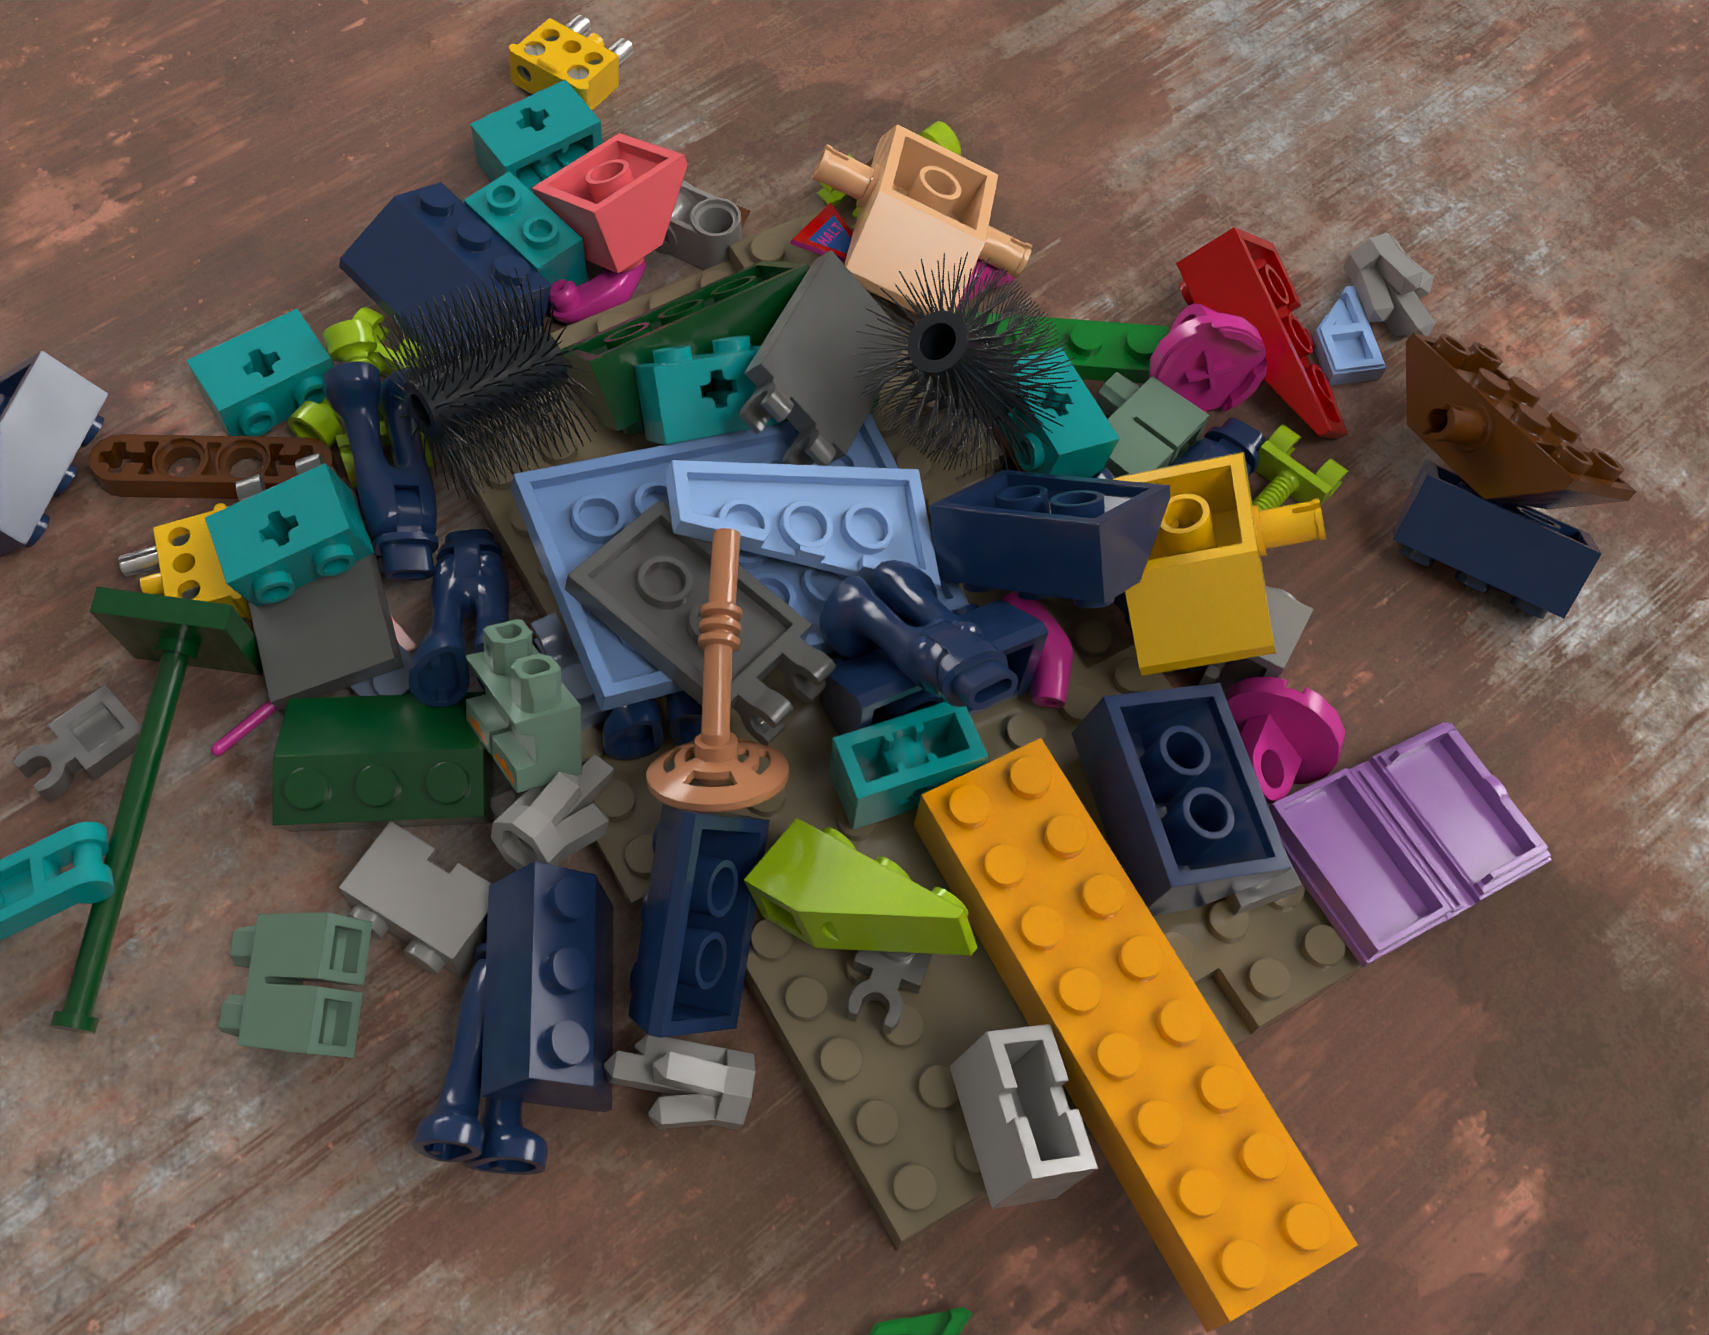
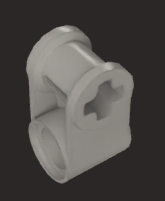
(702, 228)

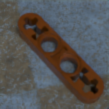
(212, 476)

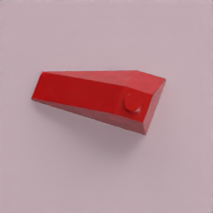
(1248, 280)

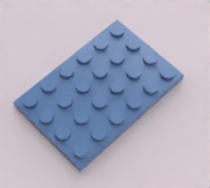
(588, 502)

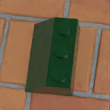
(378, 763)

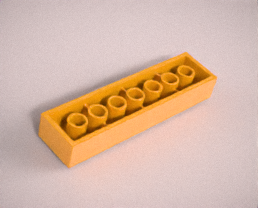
(1134, 1034)

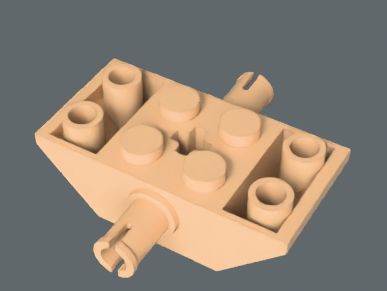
(916, 208)

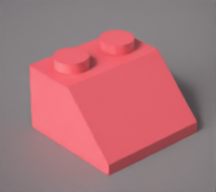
(617, 199)

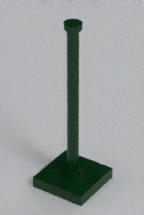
(177, 636)

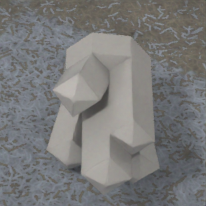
(1390, 286)
(555, 817)
(696, 1081)

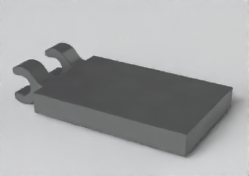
(809, 366)
(651, 595)
(326, 631)

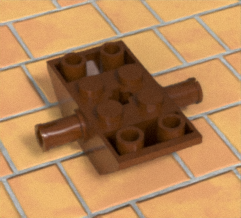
(1499, 433)

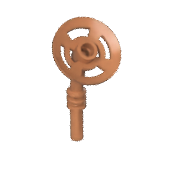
(716, 747)

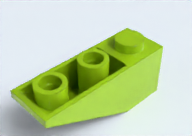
(845, 900)

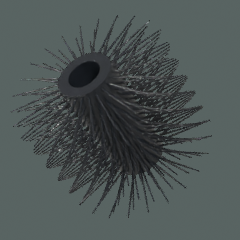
(965, 367)
(485, 382)

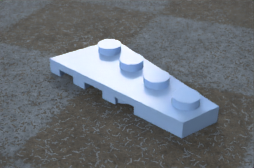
(807, 513)

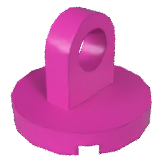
(1210, 358)
(1285, 733)

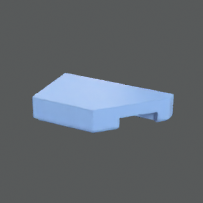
(1347, 344)

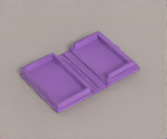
(1406, 841)

